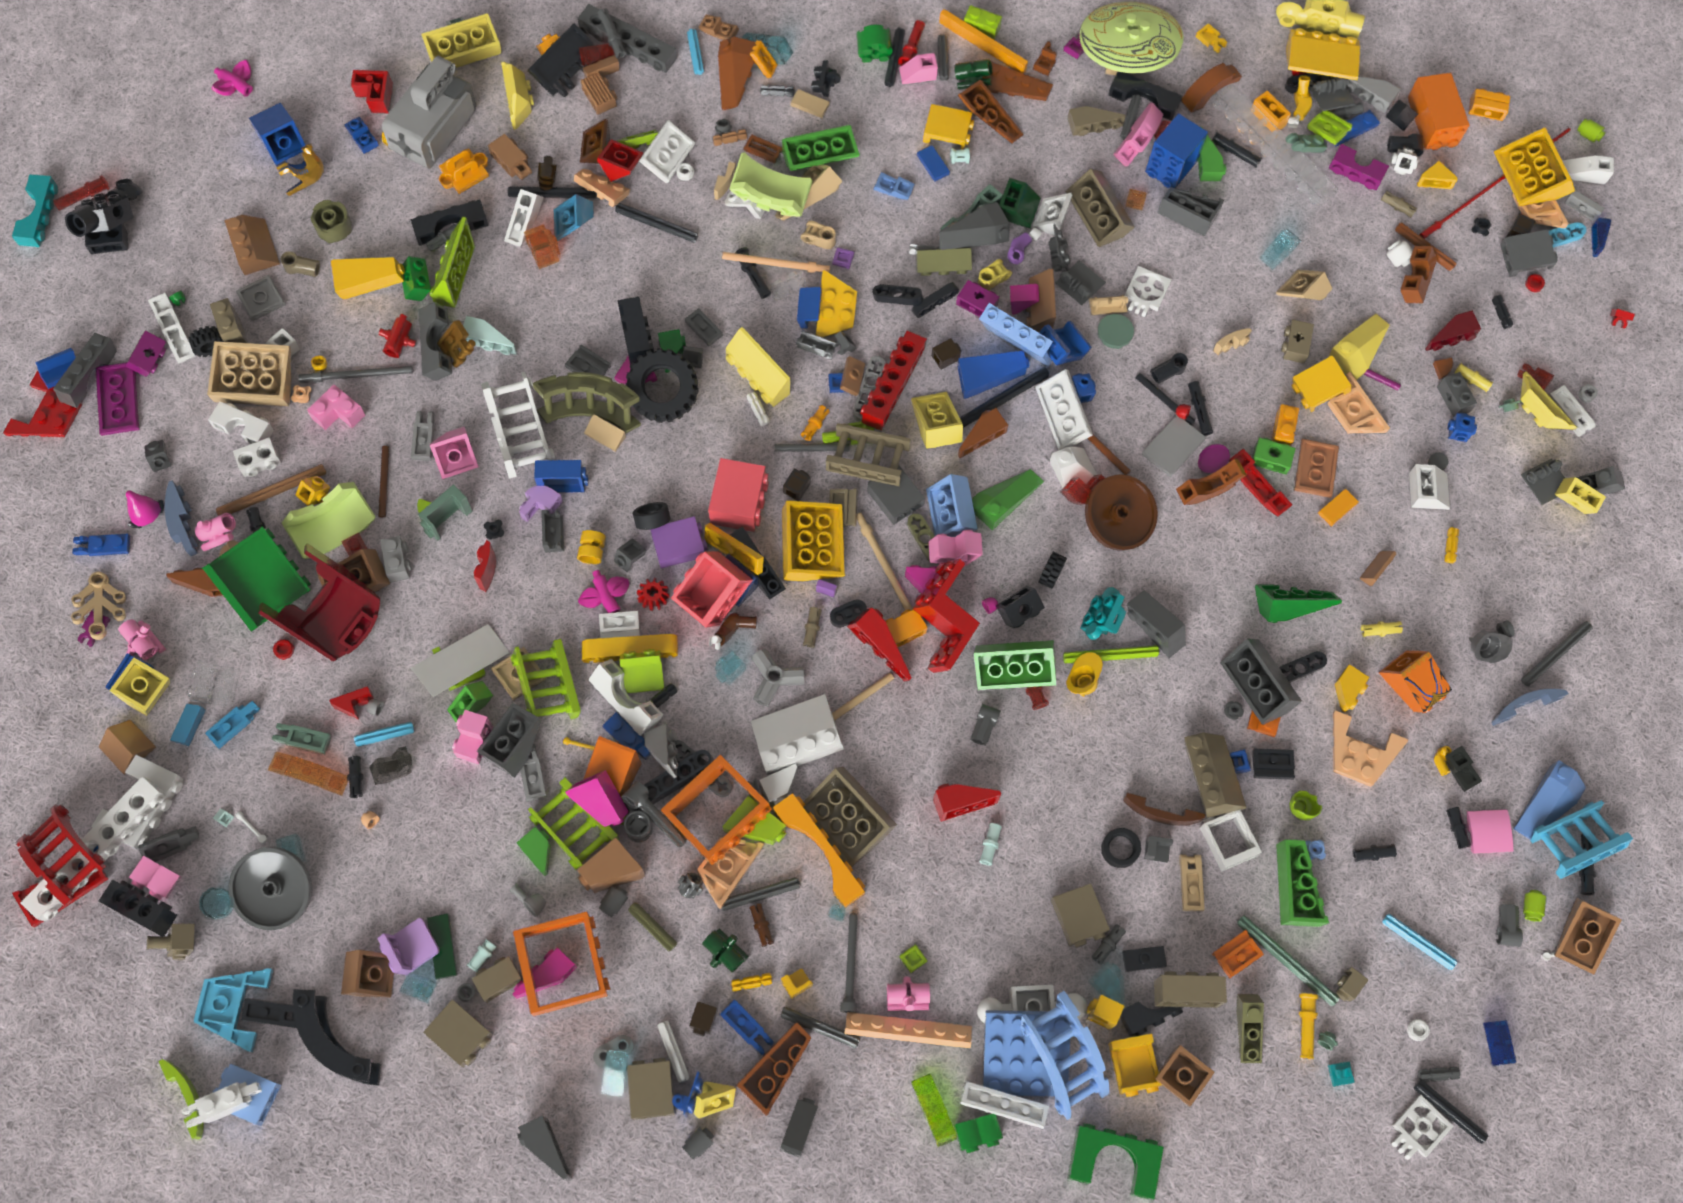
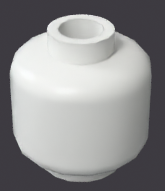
(1400, 253)

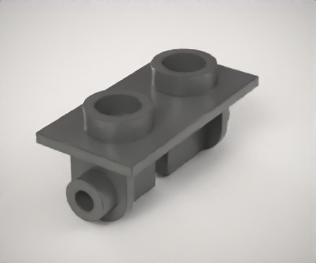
(816, 344)

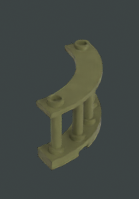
(592, 385)

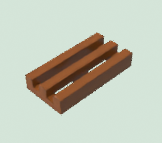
(762, 151)

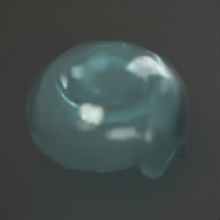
(216, 903)

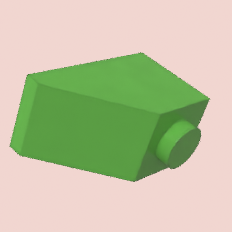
(471, 698)
(536, 848)

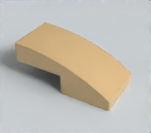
(723, 182)

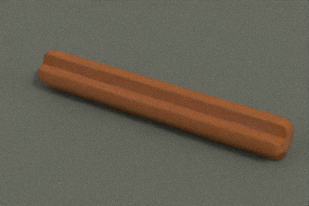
(1417, 240)

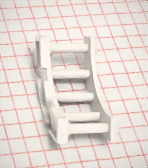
(503, 433)

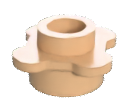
(304, 398)

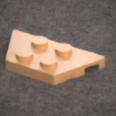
(1544, 213)
(1357, 411)
(726, 873)

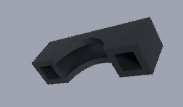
(1126, 86)
(427, 226)
(1138, 1017)

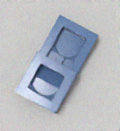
(894, 187)

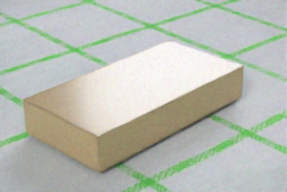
(810, 103)

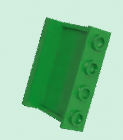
(256, 574)

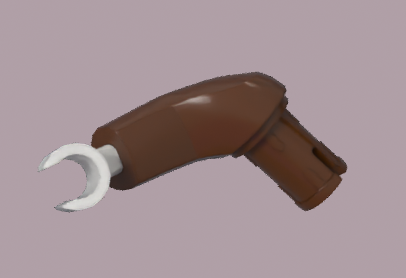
(729, 628)

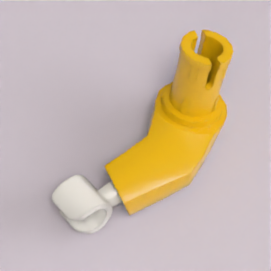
(1302, 101)

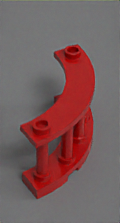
(36, 859)

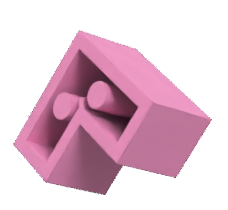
(335, 405)
(964, 546)
(473, 730)
(154, 877)

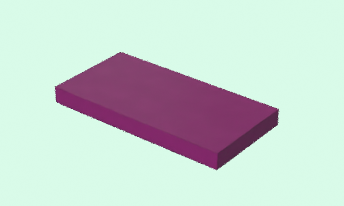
(116, 399)

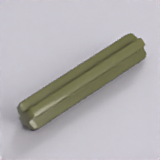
(652, 926)

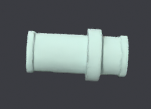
(481, 955)

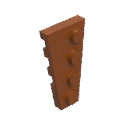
(1017, 83)

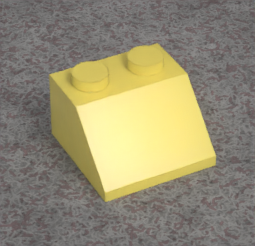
(140, 686)

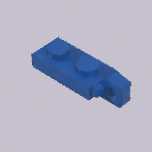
(625, 735)

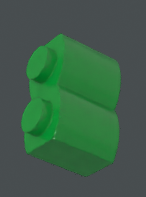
(978, 1132)

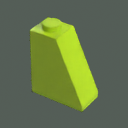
(765, 830)

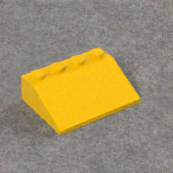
(1323, 54)
(1534, 169)
(812, 541)

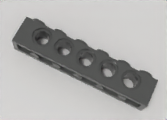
(635, 42)

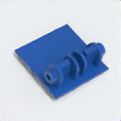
(686, 1103)

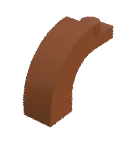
(1208, 85)
(1205, 488)

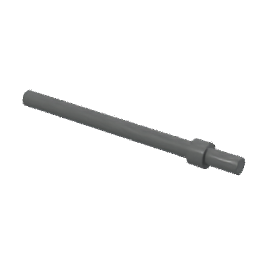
(318, 376)

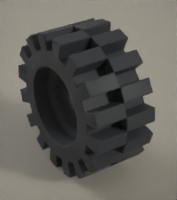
(203, 340)
(1052, 570)

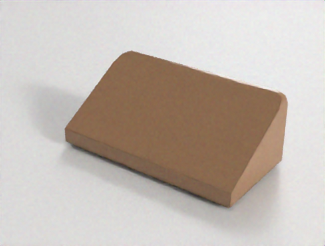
(604, 67)
(1377, 567)

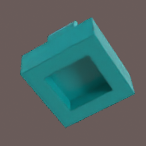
(1341, 1074)

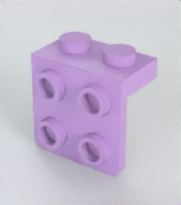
(409, 947)

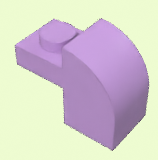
(539, 497)

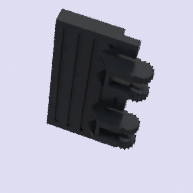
(561, 59)

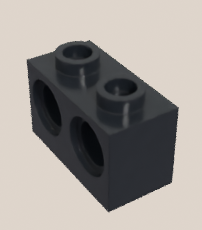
(106, 241)

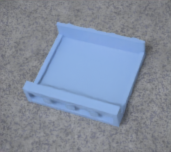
(1016, 333)

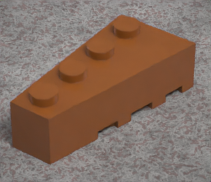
(768, 1076)

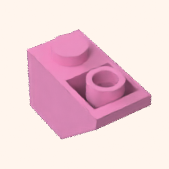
(919, 69)

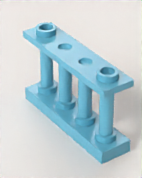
(1583, 857)

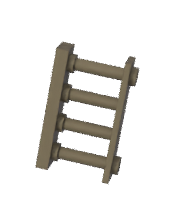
(865, 470)

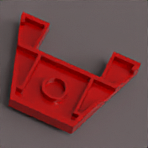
(50, 418)

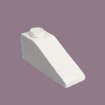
(523, 217)

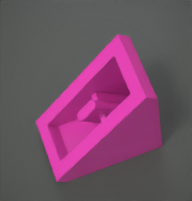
(1023, 297)

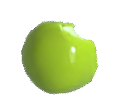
(1301, 799)

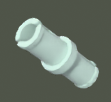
(990, 844)

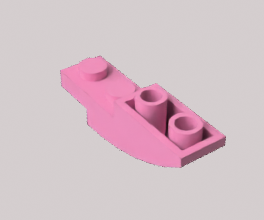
(1141, 134)

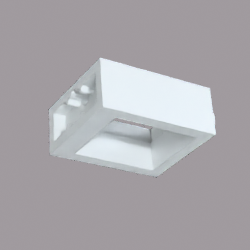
(1253, 848)

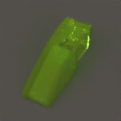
(934, 1110)

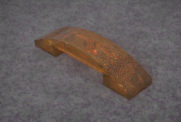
(308, 772)

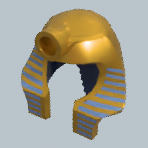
(308, 171)

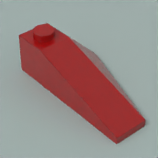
(873, 630)

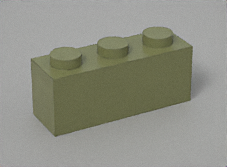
(943, 261)

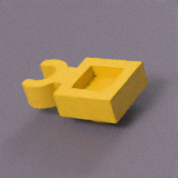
(1210, 36)

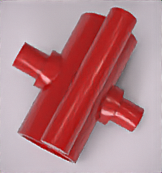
(397, 337)

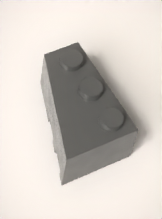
(1190, 210)
(1157, 623)

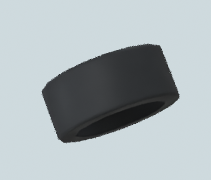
(651, 515)
(1121, 863)

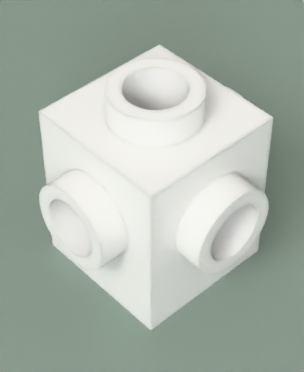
(1409, 165)

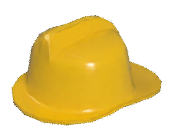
(1085, 674)

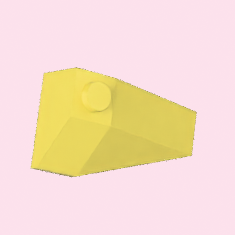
(1359, 347)

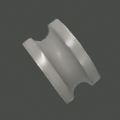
(1584, 397)

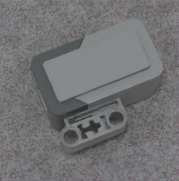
(429, 113)

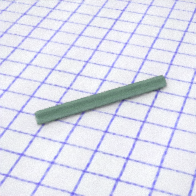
(1288, 961)

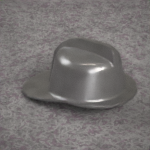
(1490, 646)

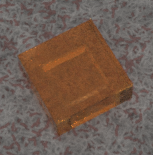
(1136, 199)

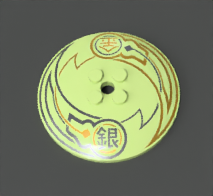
(1131, 37)

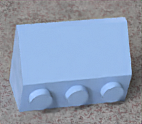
(951, 506)

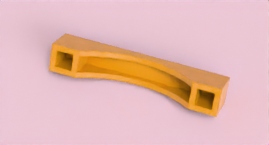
(794, 816)

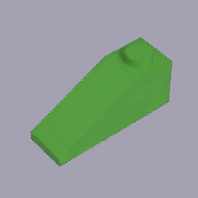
(1210, 162)

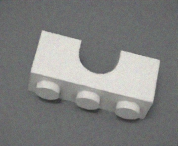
(227, 417)

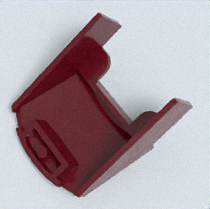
(338, 614)

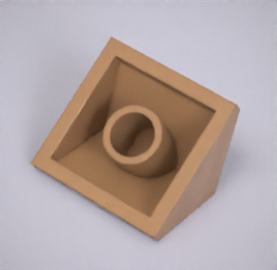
(123, 743)

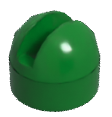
(175, 298)

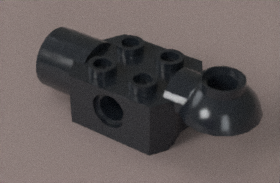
(103, 210)

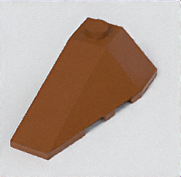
(734, 69)
(988, 109)

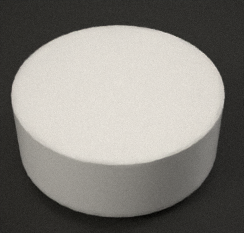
(1418, 1030)

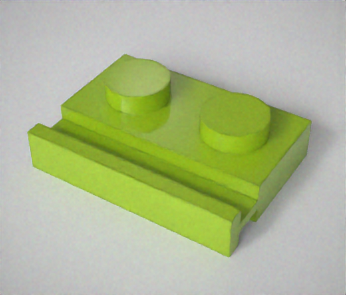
(1329, 126)

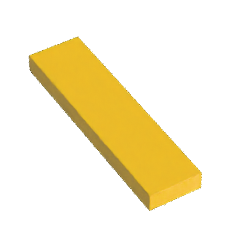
(728, 544)

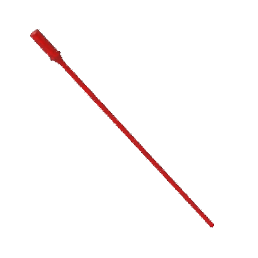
(1437, 224)

